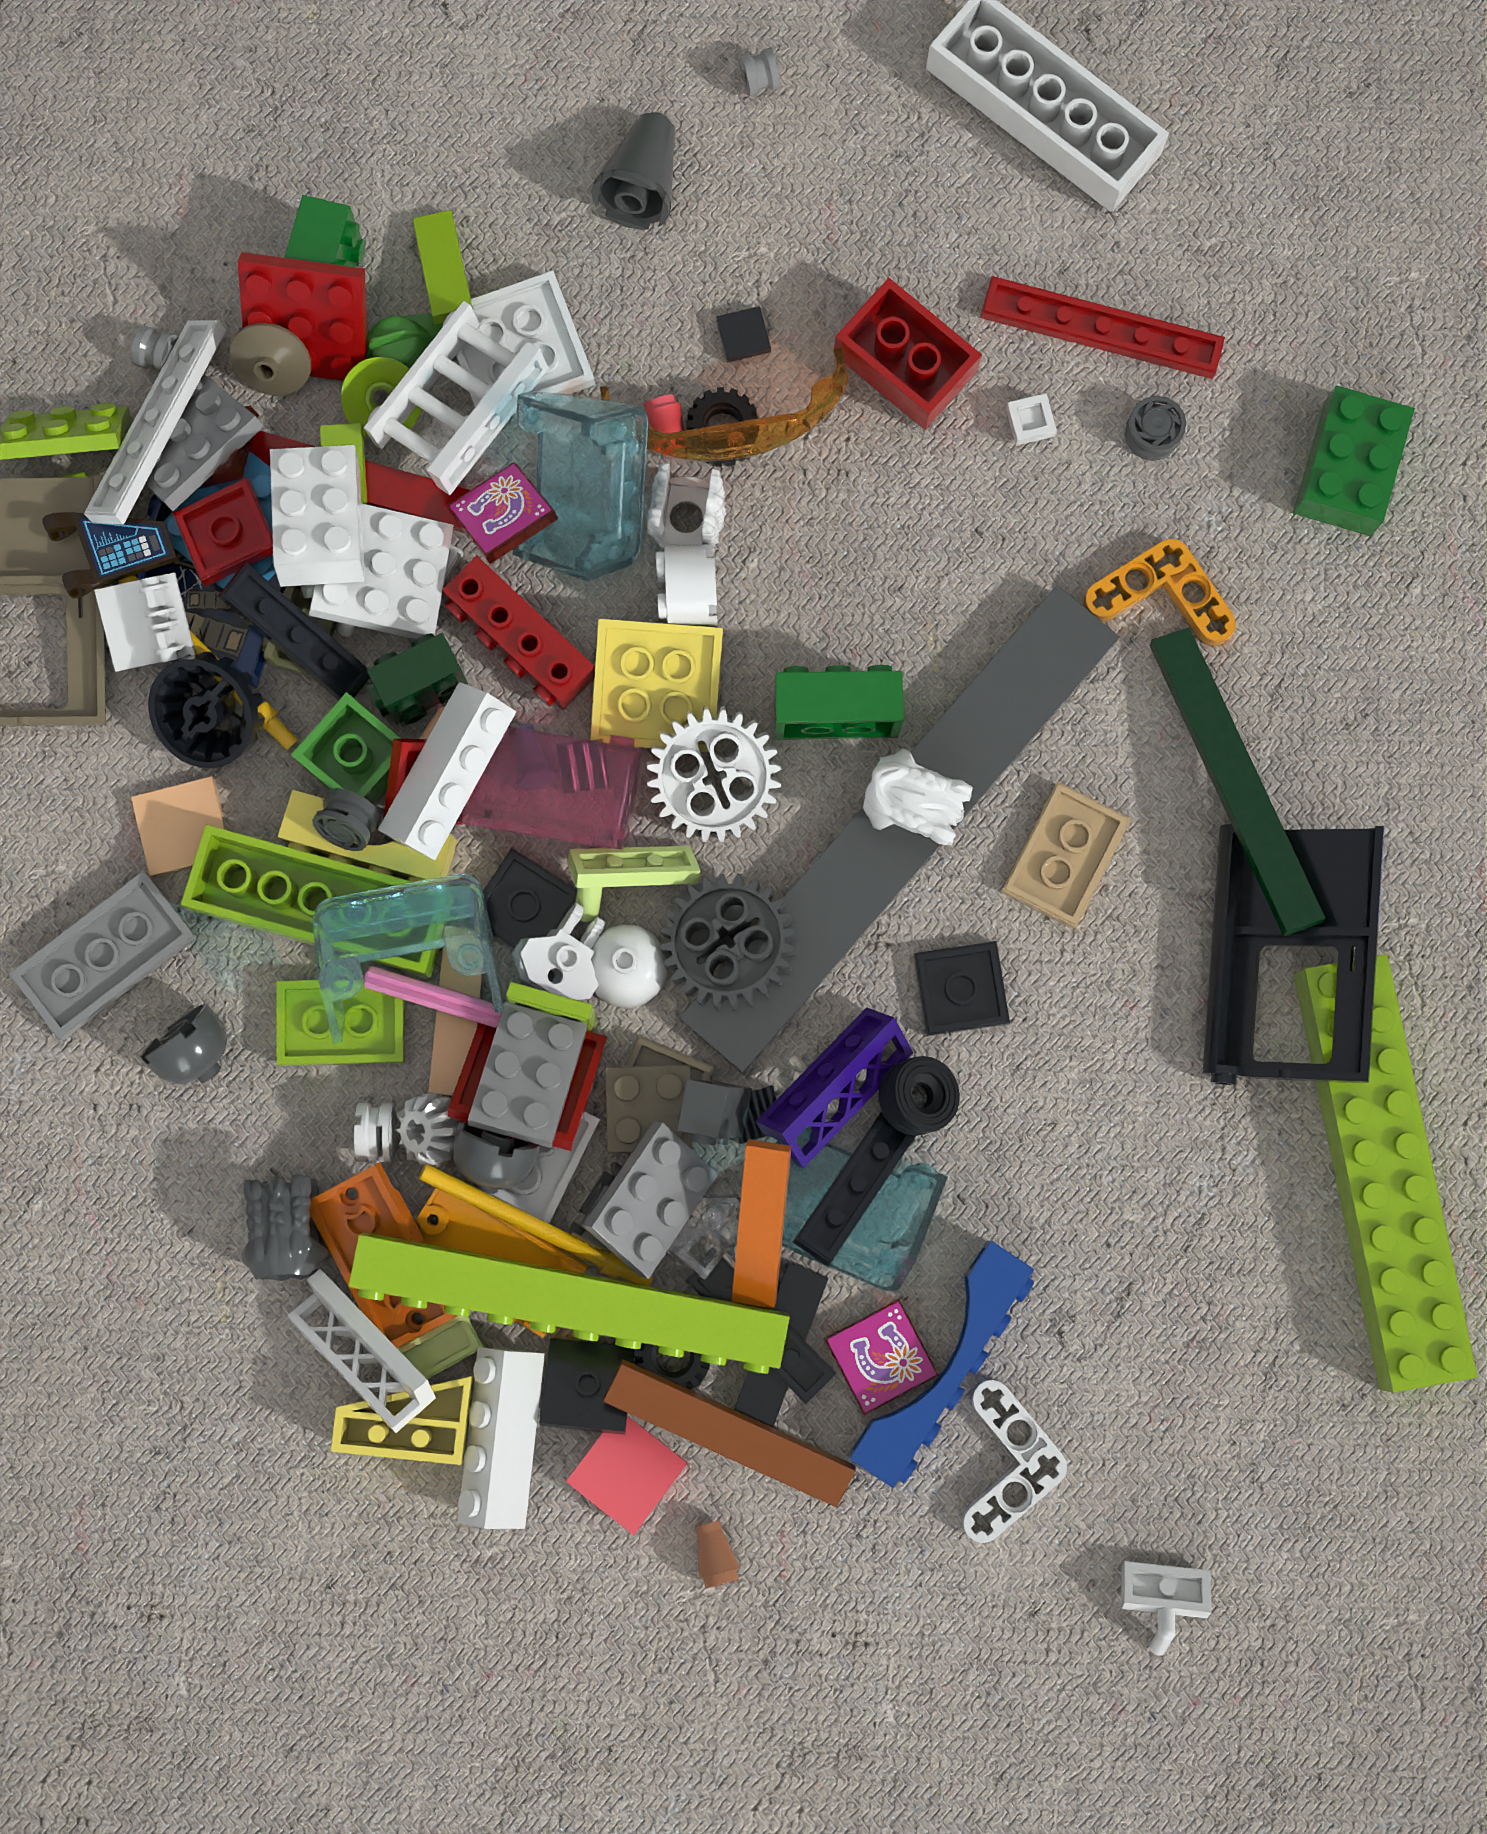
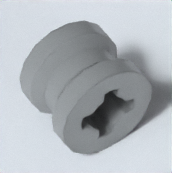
(759, 71)
(151, 348)

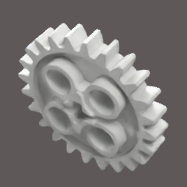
(679, 787)

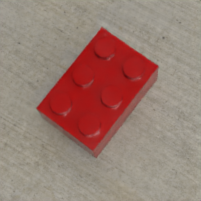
(907, 353)

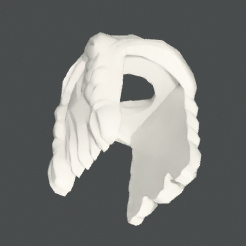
(671, 492)
(915, 798)

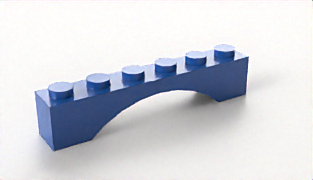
(894, 1438)

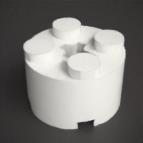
(689, 585)

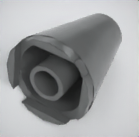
(639, 174)

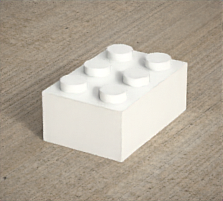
(316, 515)

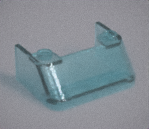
(397, 923)

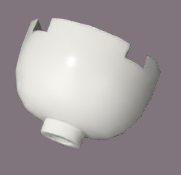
(628, 966)

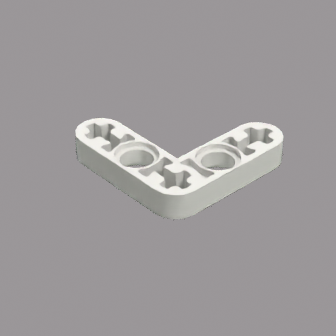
(1026, 1456)

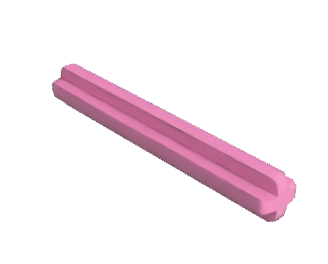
(431, 996)

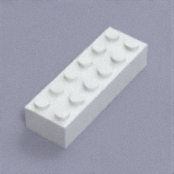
(1046, 100)

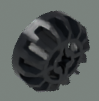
(183, 720)

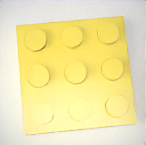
(653, 676)

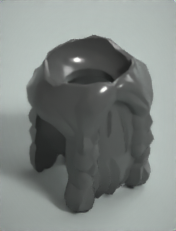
(281, 1230)

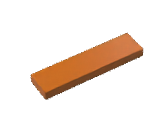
(761, 1223)

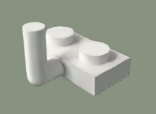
(1165, 1592)

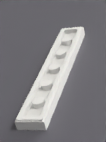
(155, 422)

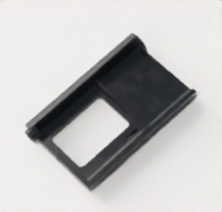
(1346, 881)

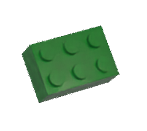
(1353, 461)
(838, 703)

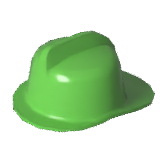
(402, 337)

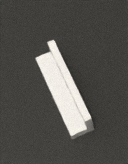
(367, 1335)

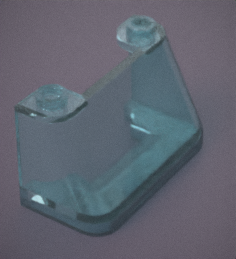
(592, 478)
(890, 1231)

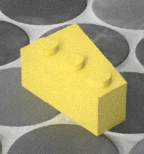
(431, 1436)

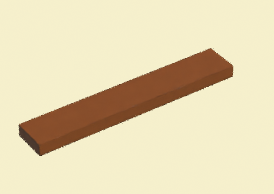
(729, 1433)

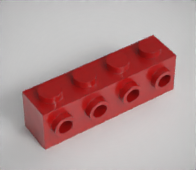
(519, 633)

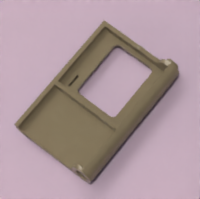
(35, 567)

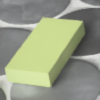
(442, 1346)

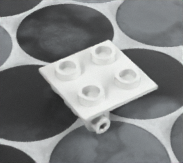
(145, 622)

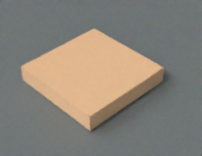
(174, 822)

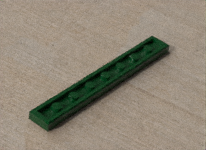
(1237, 782)

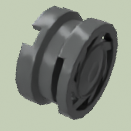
(1154, 428)
(346, 819)

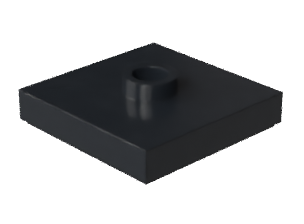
(576, 1386)

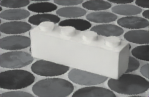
(447, 770)
(500, 1438)

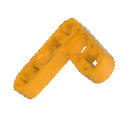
(1173, 580)

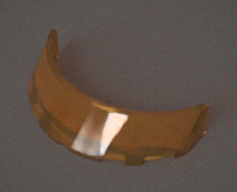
(752, 436)

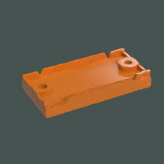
(376, 1211)

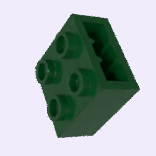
(415, 679)

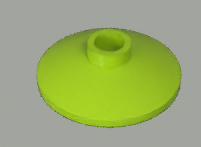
(364, 381)

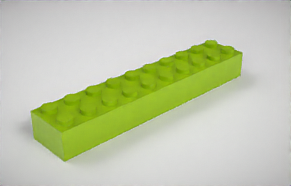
(1389, 1195)

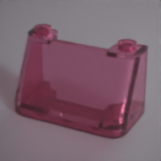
(558, 788)

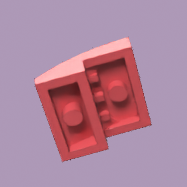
(627, 1474)

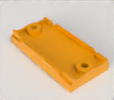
(476, 1231)

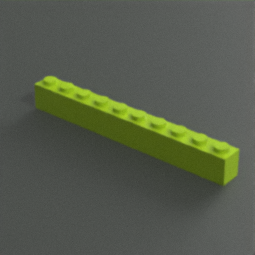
(569, 1301)

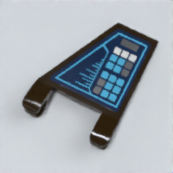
(111, 549)

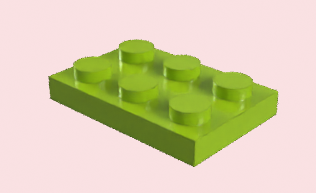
(63, 431)
(370, 1035)

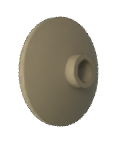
(275, 347)

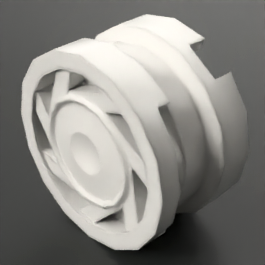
(375, 1132)

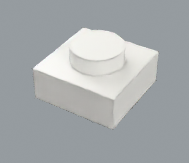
(1031, 419)

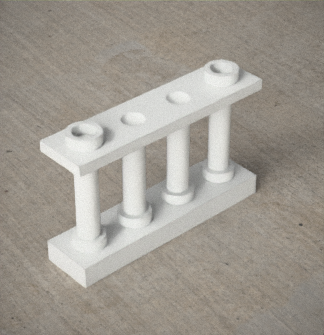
(473, 431)

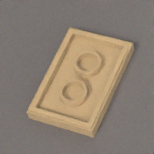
(1065, 855)

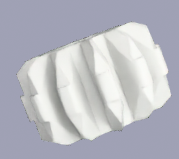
(427, 1129)

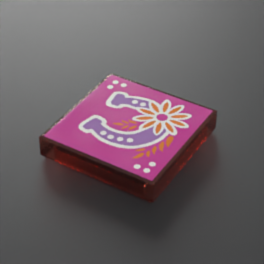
(502, 512)
(881, 1356)

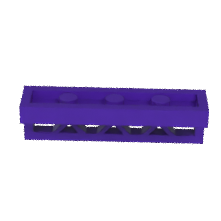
(833, 1077)

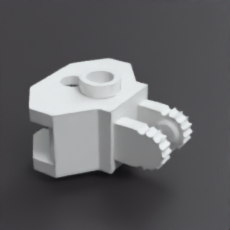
(563, 955)

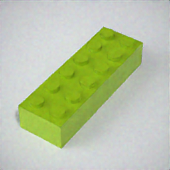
(279, 889)

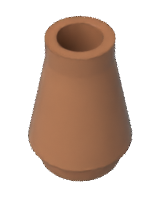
(715, 1557)

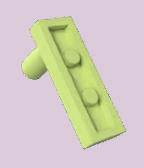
(628, 867)

